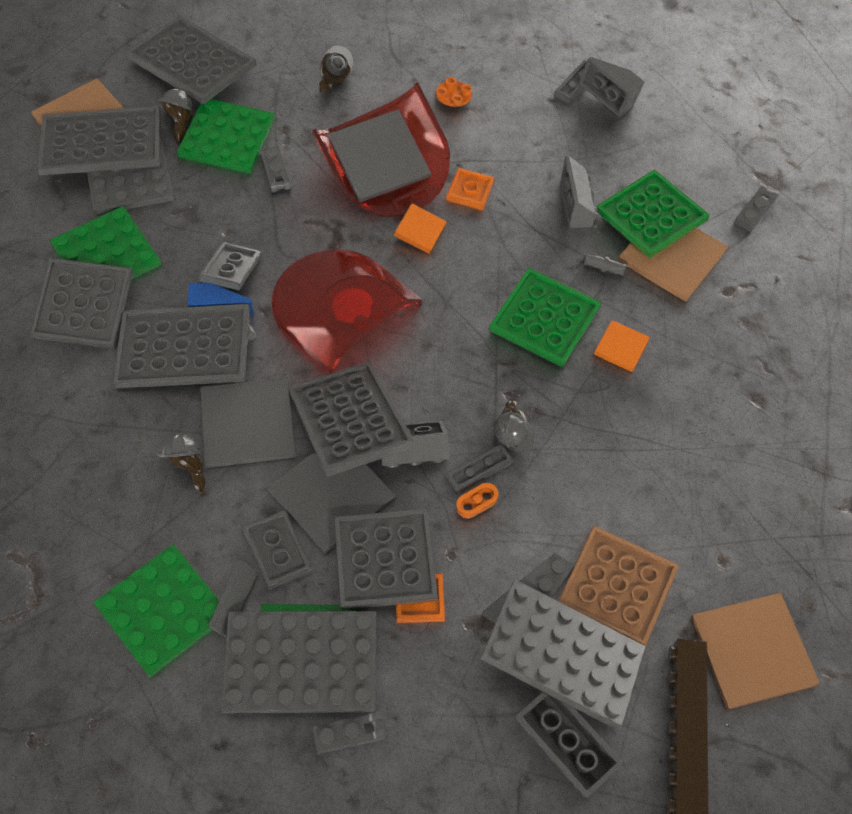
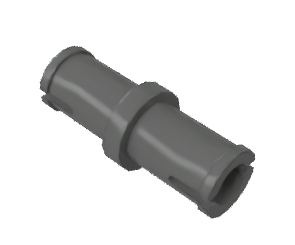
(605, 264)

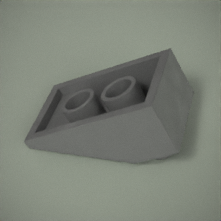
(611, 85)

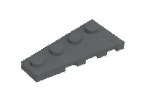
(544, 578)

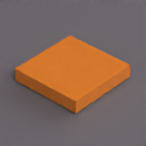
(470, 188)
(420, 228)
(622, 346)
(424, 611)

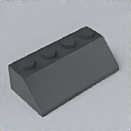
(570, 743)

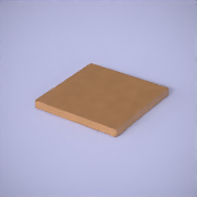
(88, 97)
(679, 266)
(619, 584)
(754, 651)

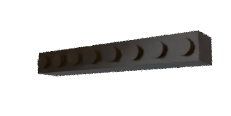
(688, 728)

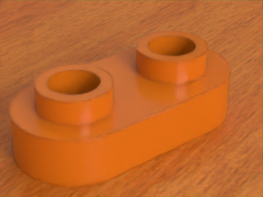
(475, 500)

